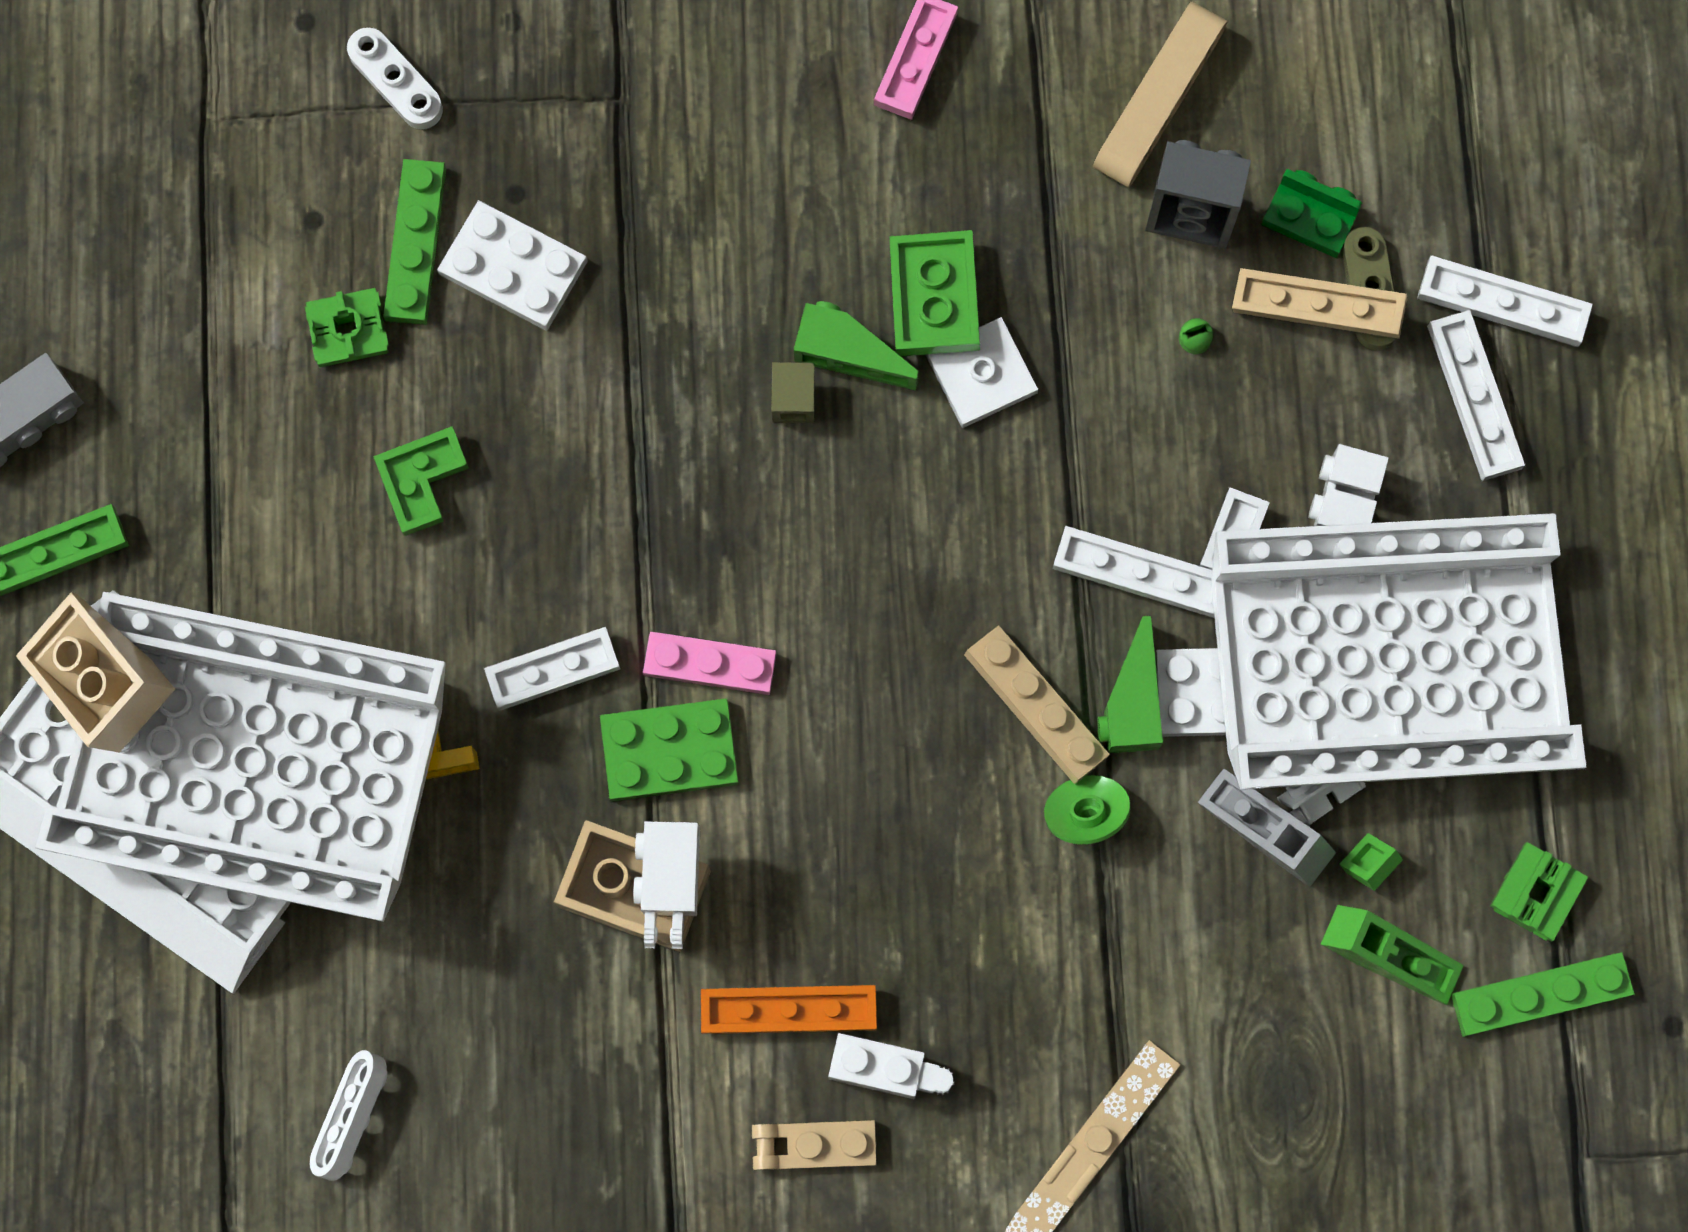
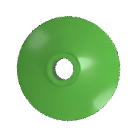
(1087, 810)

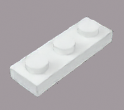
(552, 668)

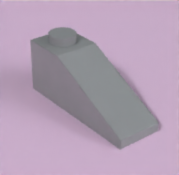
(1268, 828)

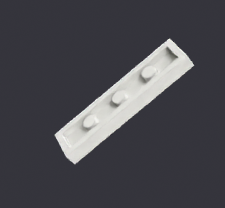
(1505, 301)
(1476, 395)
(1135, 570)

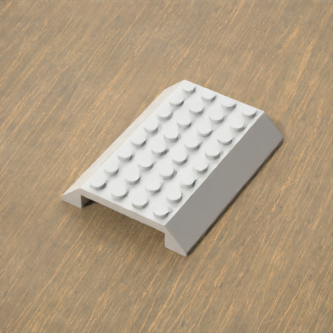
(1391, 651)
(267, 769)

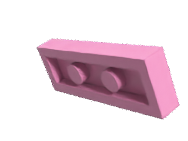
(915, 57)
(709, 663)

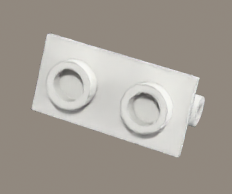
(1311, 800)

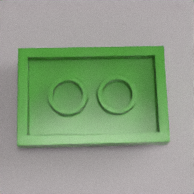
(934, 293)
(668, 750)

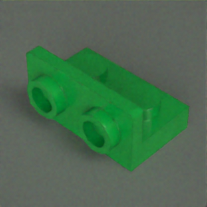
(1312, 212)

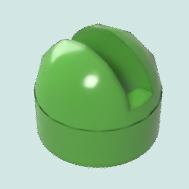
(1197, 343)

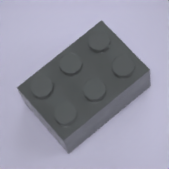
(1198, 194)

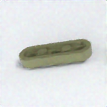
(1365, 267)

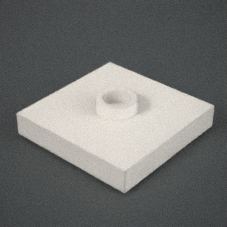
(984, 379)

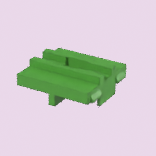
(364, 342)
(1561, 894)

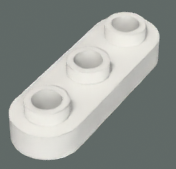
(402, 91)
(348, 1115)

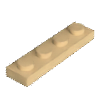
(1320, 303)
(1036, 704)

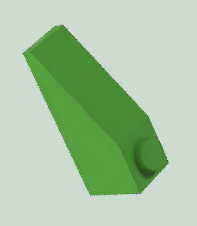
(843, 345)
(1133, 710)
(1391, 953)

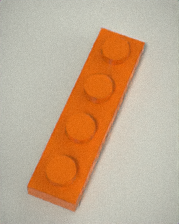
(788, 1009)

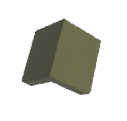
(793, 393)

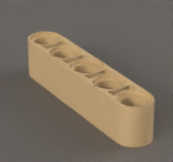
(1160, 94)

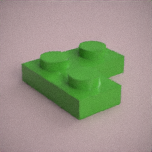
(410, 471)

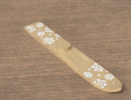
(1095, 1141)

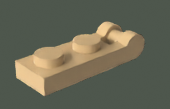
(816, 1145)

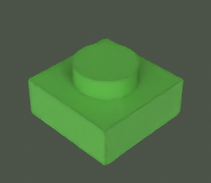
(1371, 861)

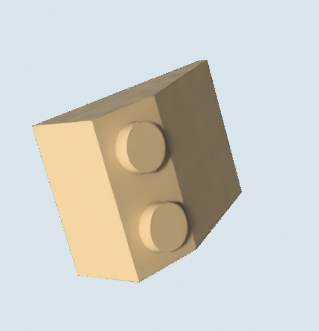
(94, 675)

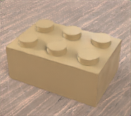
(602, 883)

